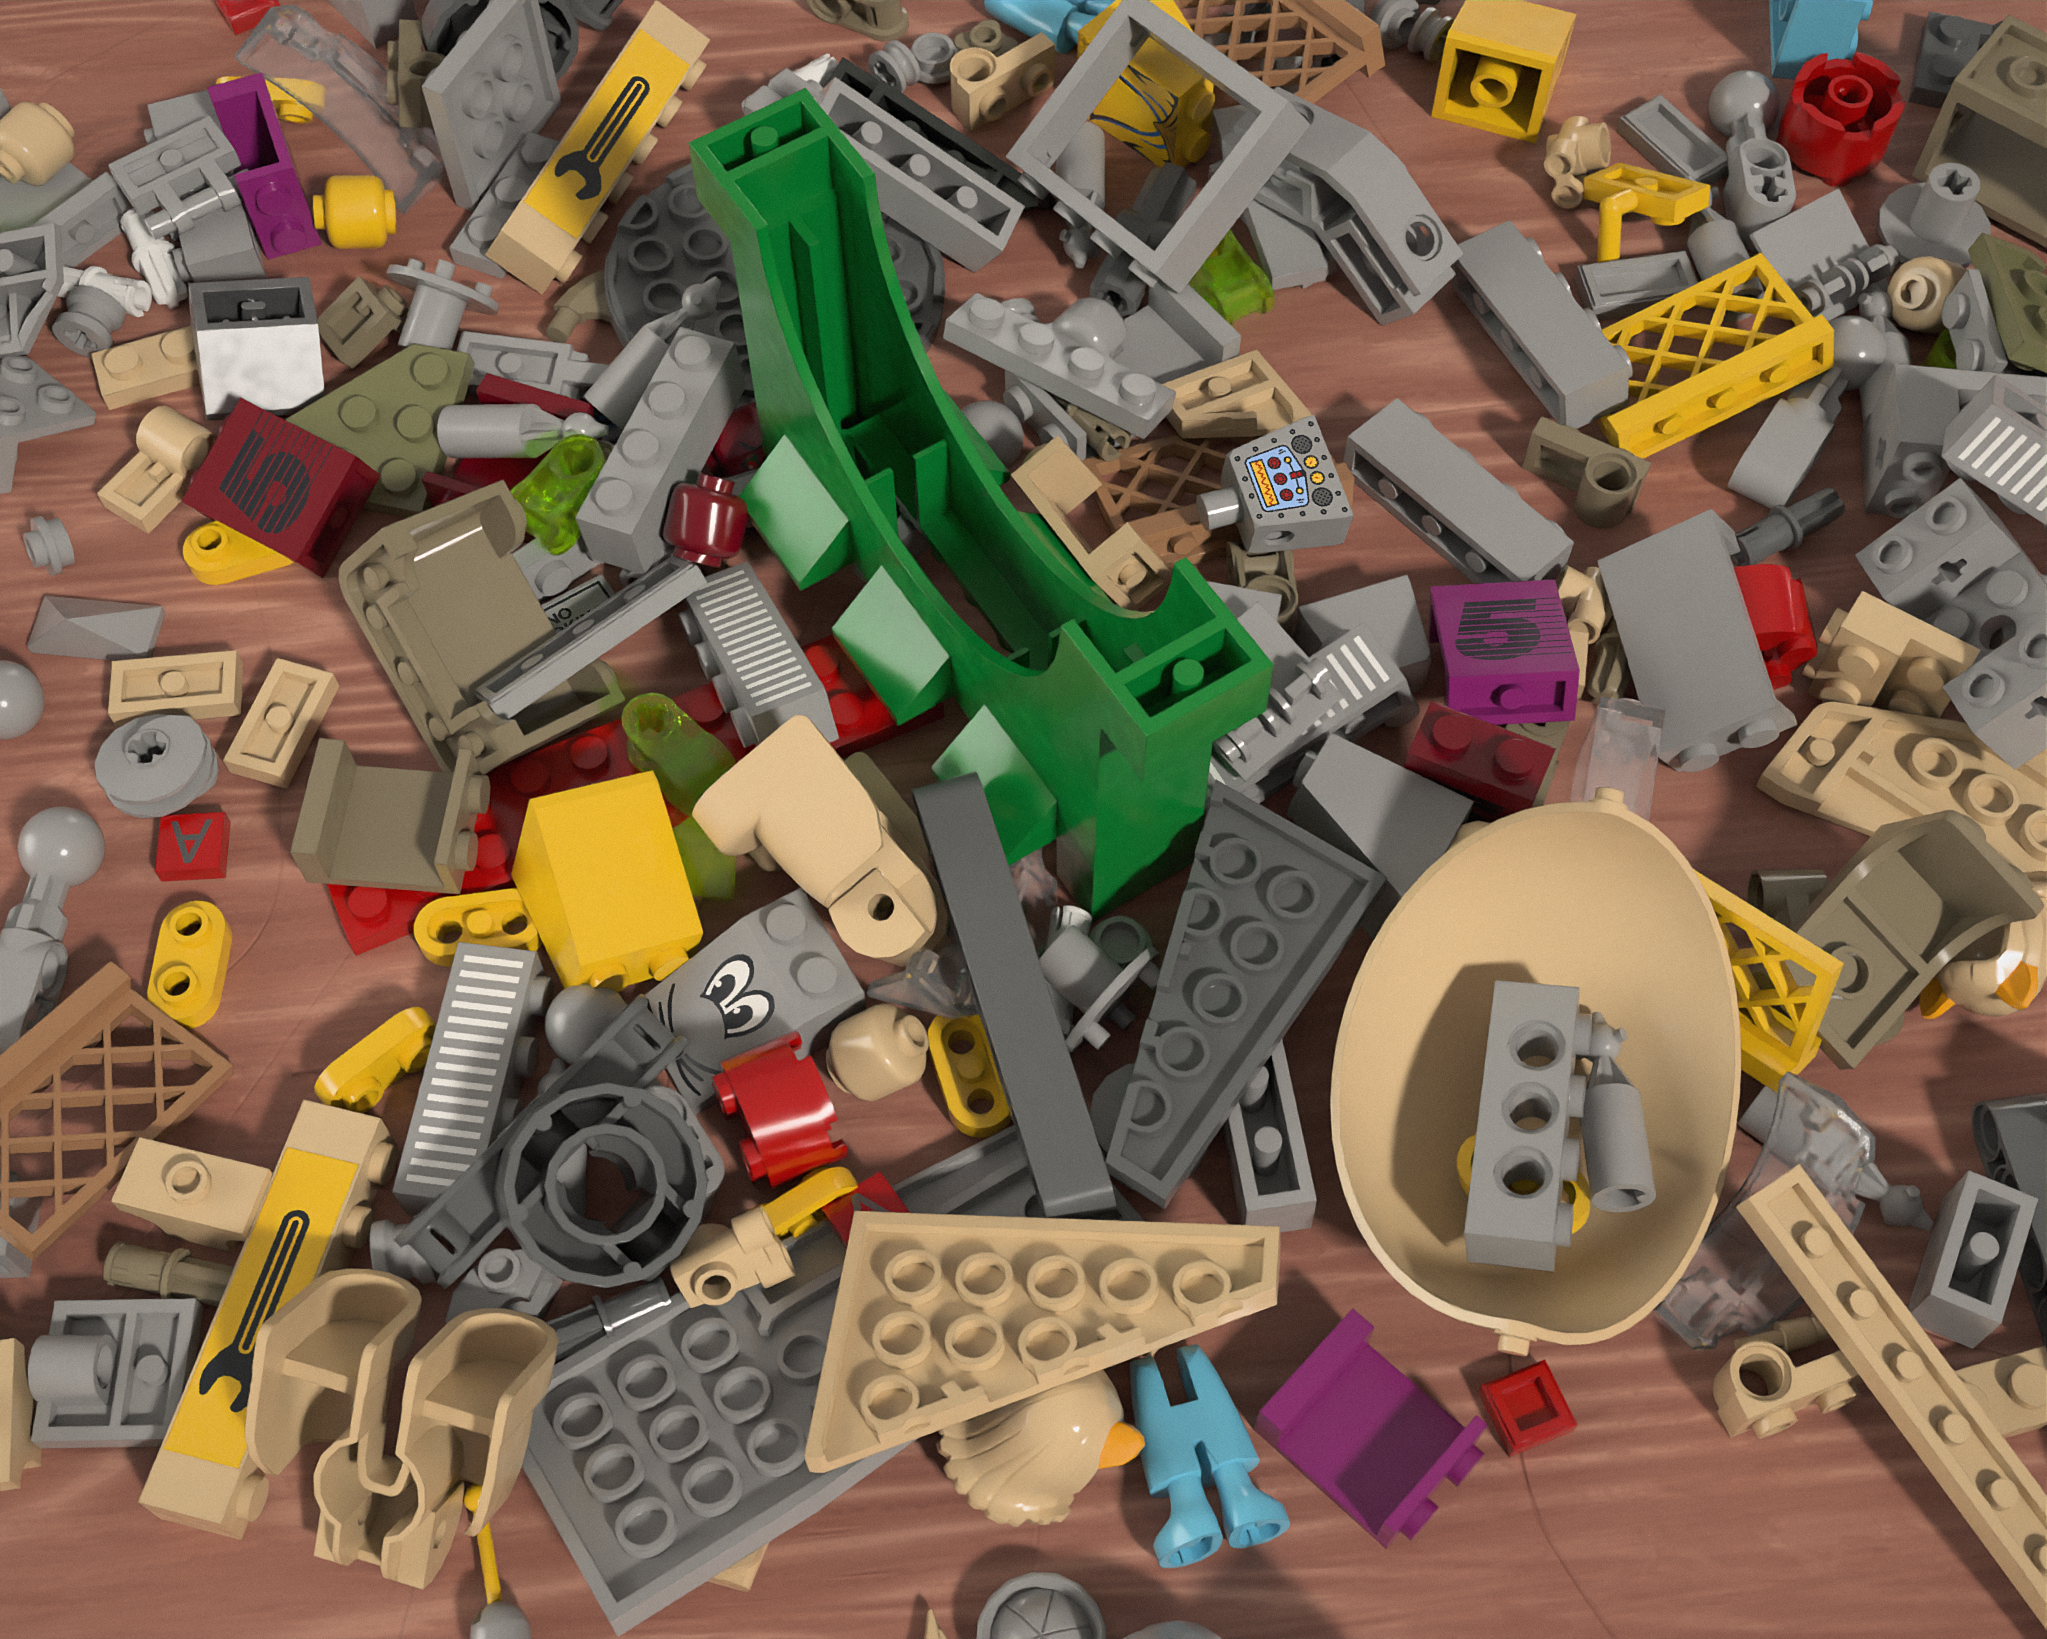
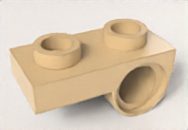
(992, 85)
(161, 470)
(1825, 1381)

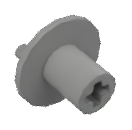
(1935, 216)
(438, 303)
(1095, 984)

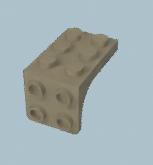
(1899, 917)

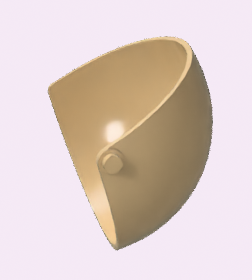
(1549, 900)

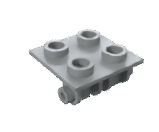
(1825, 256)
(1296, 698)

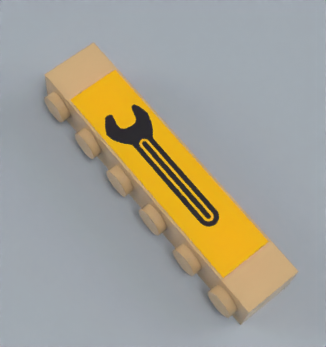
(598, 148)
(303, 1229)

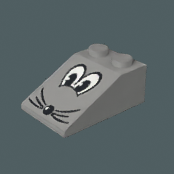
(754, 985)

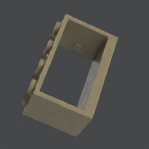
(1999, 128)

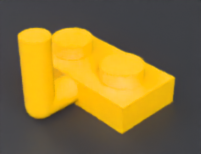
(1643, 191)

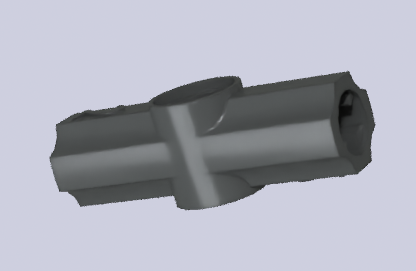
(1154, 213)

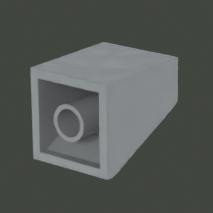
(1376, 816)

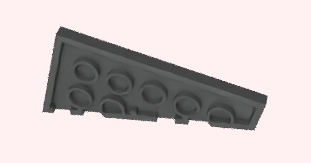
(1243, 959)

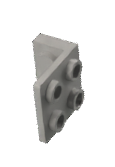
(32, 408)

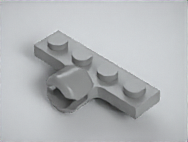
(1066, 358)

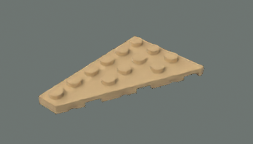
(991, 1309)

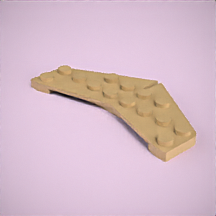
(1893, 766)

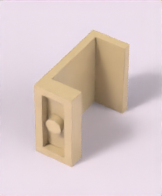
(1124, 562)

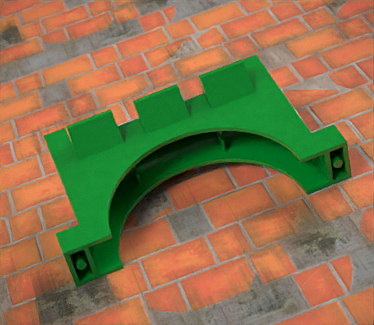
(1100, 709)

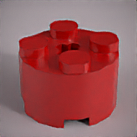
(1841, 116)
(1778, 618)
(779, 1109)

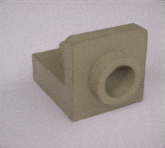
(361, 320)

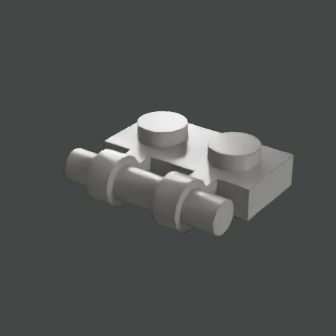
(176, 166)

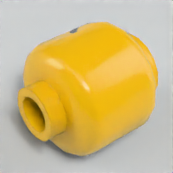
(356, 211)

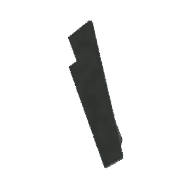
(940, 134)

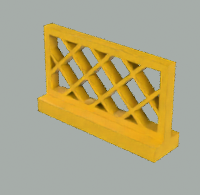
(1715, 386)
(1768, 1038)

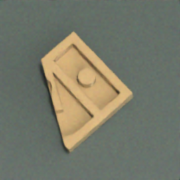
(1233, 400)

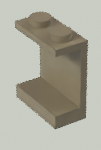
(389, 823)

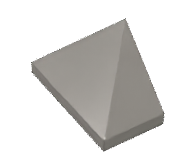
(96, 629)

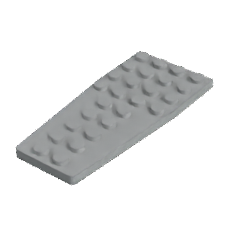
(695, 1422)

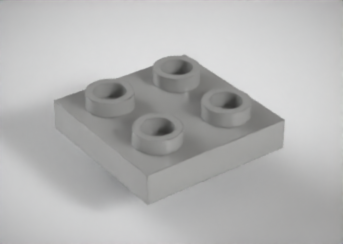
(112, 1371)

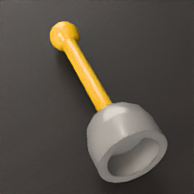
(499, 1618)

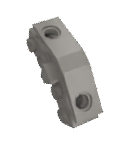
(1361, 209)

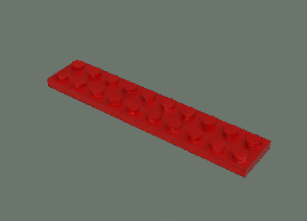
(600, 755)

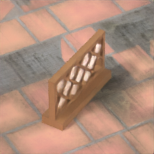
(1333, 23)
(1174, 529)
(69, 1039)

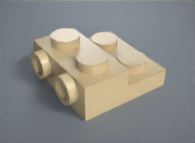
(1886, 660)

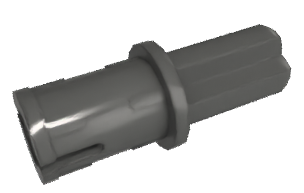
(1787, 526)
(604, 1316)

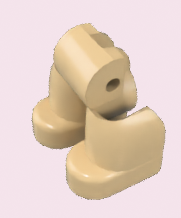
(836, 834)
(466, 1414)

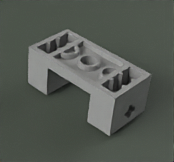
(1908, 430)
(1969, 578)

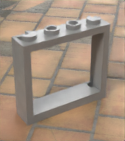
(1224, 195)

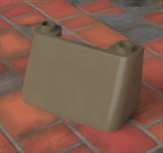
(452, 613)

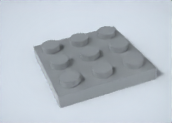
(491, 95)

